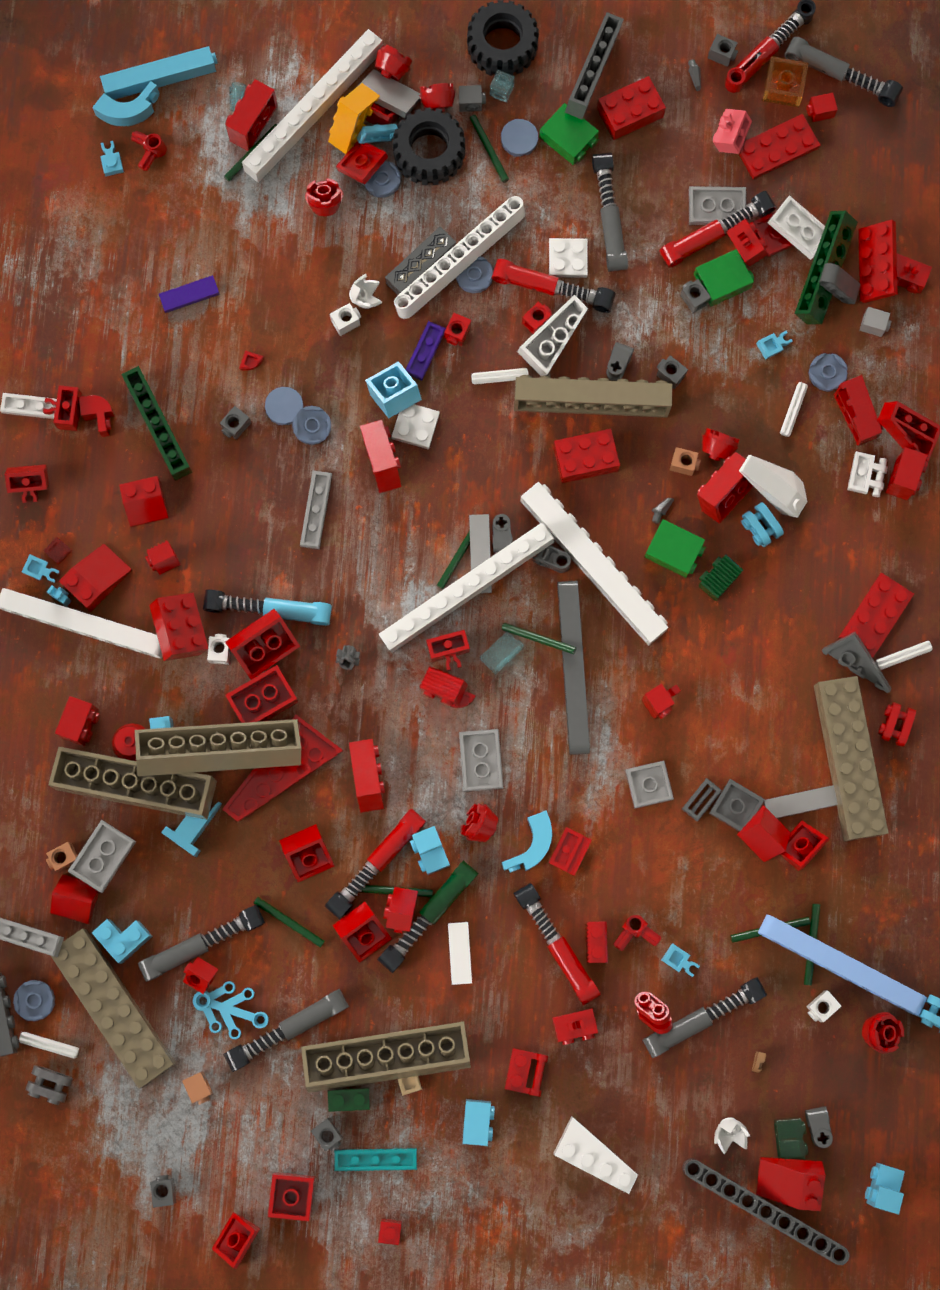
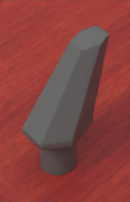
(695, 74)
(661, 509)

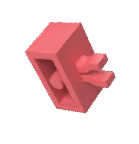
(732, 131)

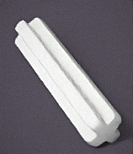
(498, 376)
(793, 409)
(904, 655)
(49, 1045)

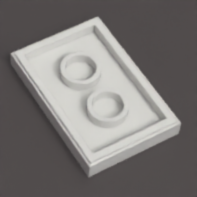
(798, 226)

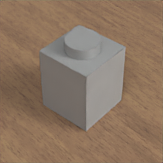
(875, 322)

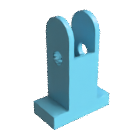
(190, 830)

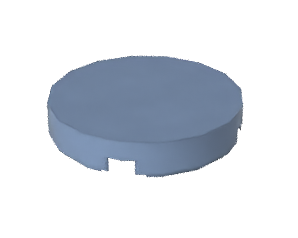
(519, 137)
(384, 181)
(478, 278)
(828, 372)
(283, 405)
(311, 425)
(34, 1000)

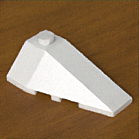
(776, 484)

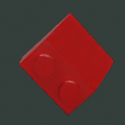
(144, 501)
(306, 853)
(362, 932)

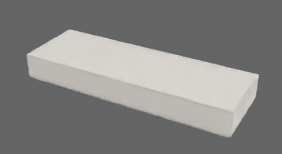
(25, 405)
(459, 953)

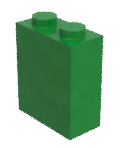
(569, 135)
(724, 277)
(675, 549)

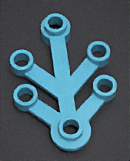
(227, 1008)

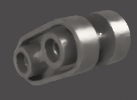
(54, 1094)

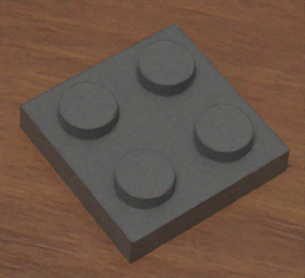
(736, 805)

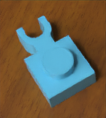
(111, 161)
(772, 345)
(37, 568)
(60, 595)
(677, 959)

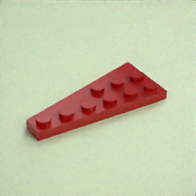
(269, 782)

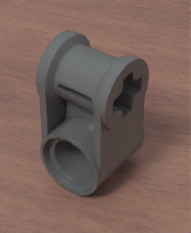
(619, 359)
(501, 536)
(550, 558)
(819, 1122)

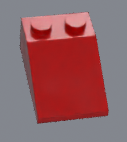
(95, 576)
(792, 1182)

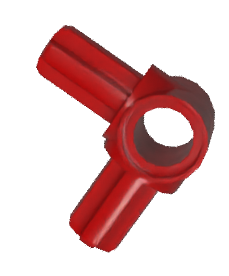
(151, 152)
(643, 931)

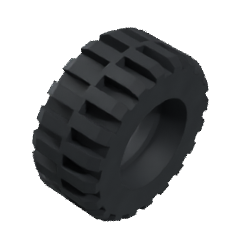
(502, 16)
(423, 124)

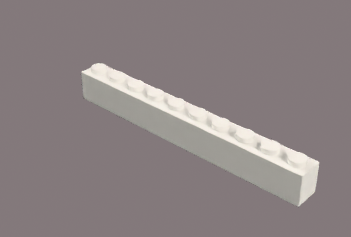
(312, 106)
(594, 564)
(466, 587)

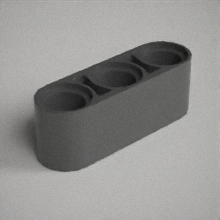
(839, 283)

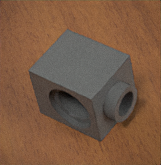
(719, 43)
(471, 98)
(695, 304)
(674, 379)
(235, 415)
(318, 1132)
(159, 1200)

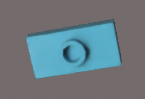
(376, 133)

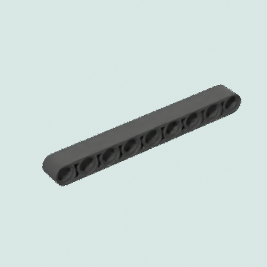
(573, 668)
(775, 1213)

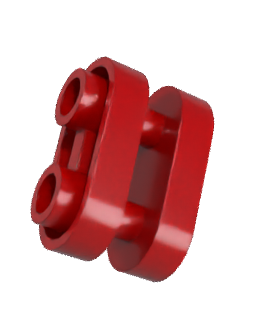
(887, 729)
(653, 1012)

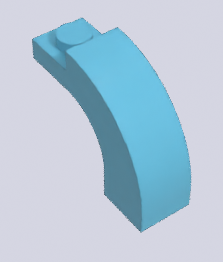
(129, 112)
(542, 836)

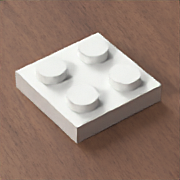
(568, 257)
(416, 426)

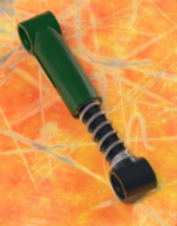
(430, 914)

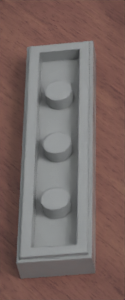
(316, 509)
(479, 541)
(802, 802)
(30, 937)

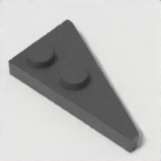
(854, 655)

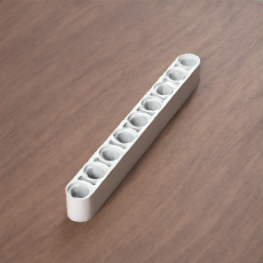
(457, 265)
(80, 622)

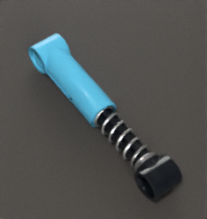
(315, 613)

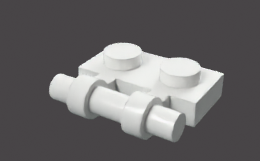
(861, 473)

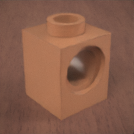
(677, 466)
(70, 854)
(198, 1088)

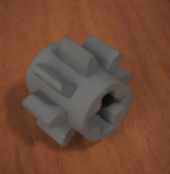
(347, 657)

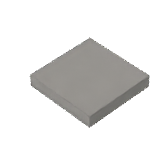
(649, 784)

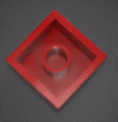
(906, 474)
(77, 721)
(291, 1196)

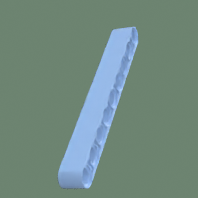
(842, 965)

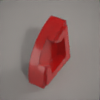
(250, 361)
(466, 700)

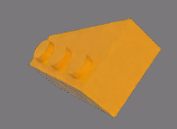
(351, 116)

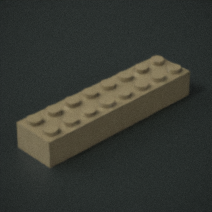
(593, 396)
(217, 747)
(850, 758)
(118, 782)
(113, 1009)
(385, 1057)

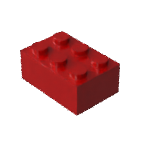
(631, 108)
(251, 114)
(586, 456)
(724, 489)
(178, 626)
(262, 644)
(262, 697)

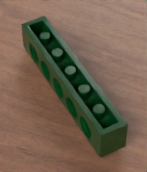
(831, 249)
(156, 423)

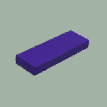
(189, 294)
(425, 350)

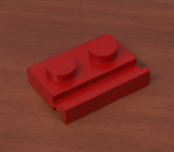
(570, 851)

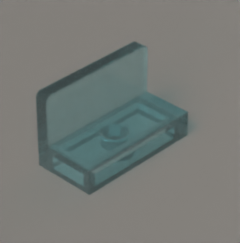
(501, 652)

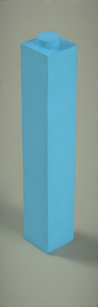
(160, 72)

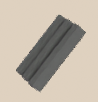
(691, 812)

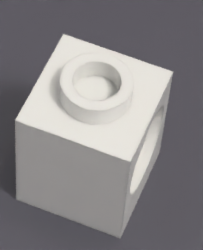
(341, 326)
(218, 658)
(829, 1000)

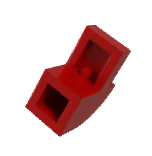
(98, 408)

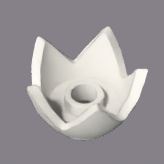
(362, 292)
(730, 1131)

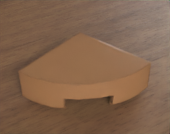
(758, 1060)

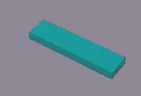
(375, 1159)

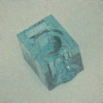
(502, 86)

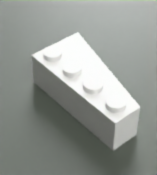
(549, 340)
(589, 1154)

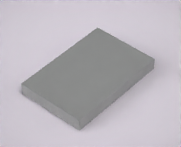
(392, 94)
(714, 203)
(481, 760)
(101, 856)

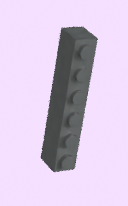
(594, 65)

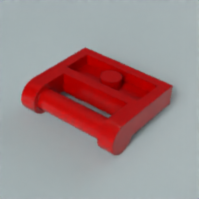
(519, 1071)

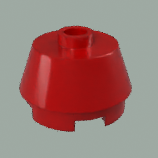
(392, 63)
(437, 96)
(324, 197)
(718, 444)
(124, 741)
(480, 823)
(883, 1032)

